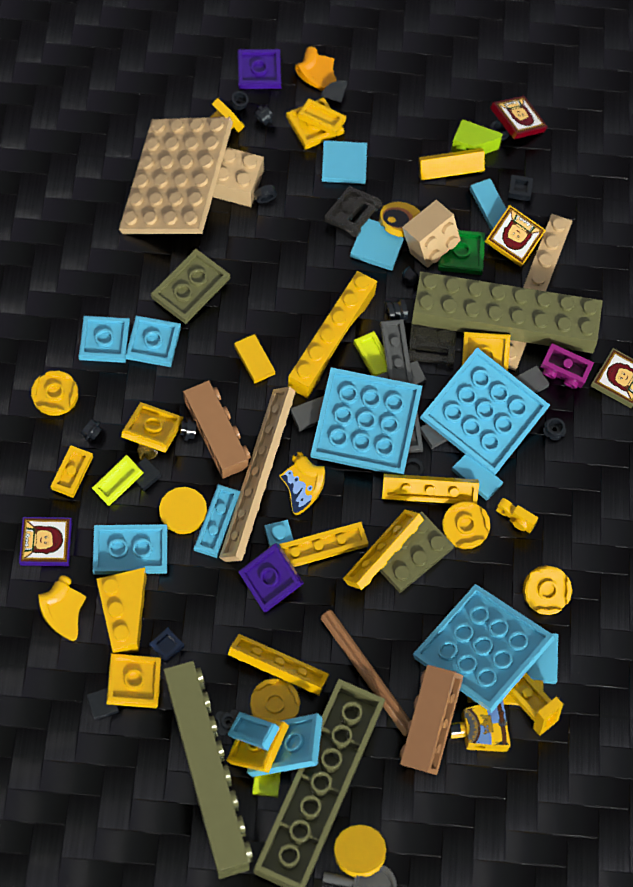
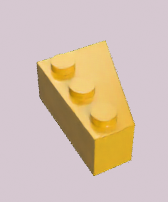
(123, 607)

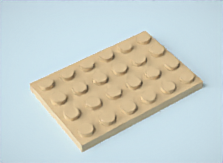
(176, 176)

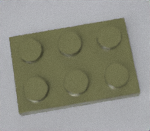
(190, 286)
(416, 555)

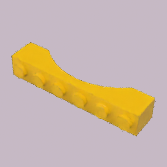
(320, 350)

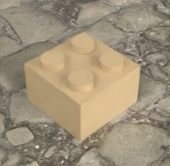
(239, 177)
(431, 233)

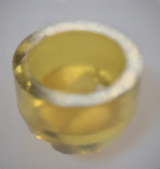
(146, 452)

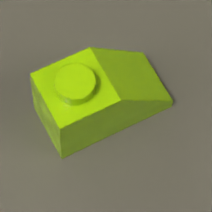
(474, 136)

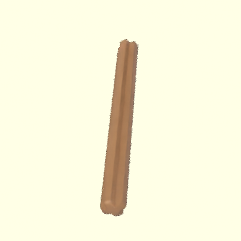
(366, 670)

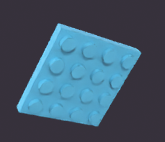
(485, 411)
(366, 421)
(486, 645)

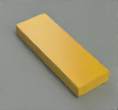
(451, 164)

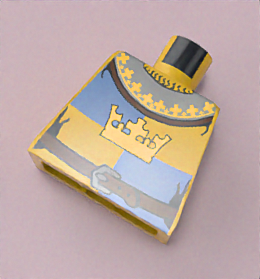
(482, 729)

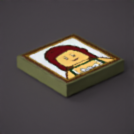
(616, 378)

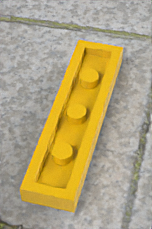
(429, 488)
(325, 544)
(383, 549)
(278, 664)

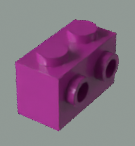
(566, 366)

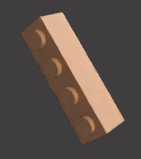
(216, 429)
(431, 719)

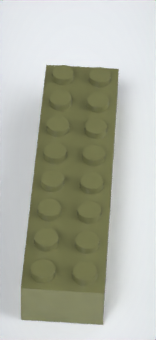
(508, 310)
(206, 769)
(320, 789)

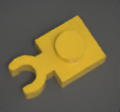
(521, 518)

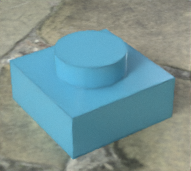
(278, 532)

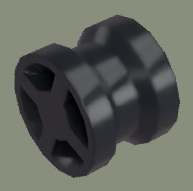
(396, 310)

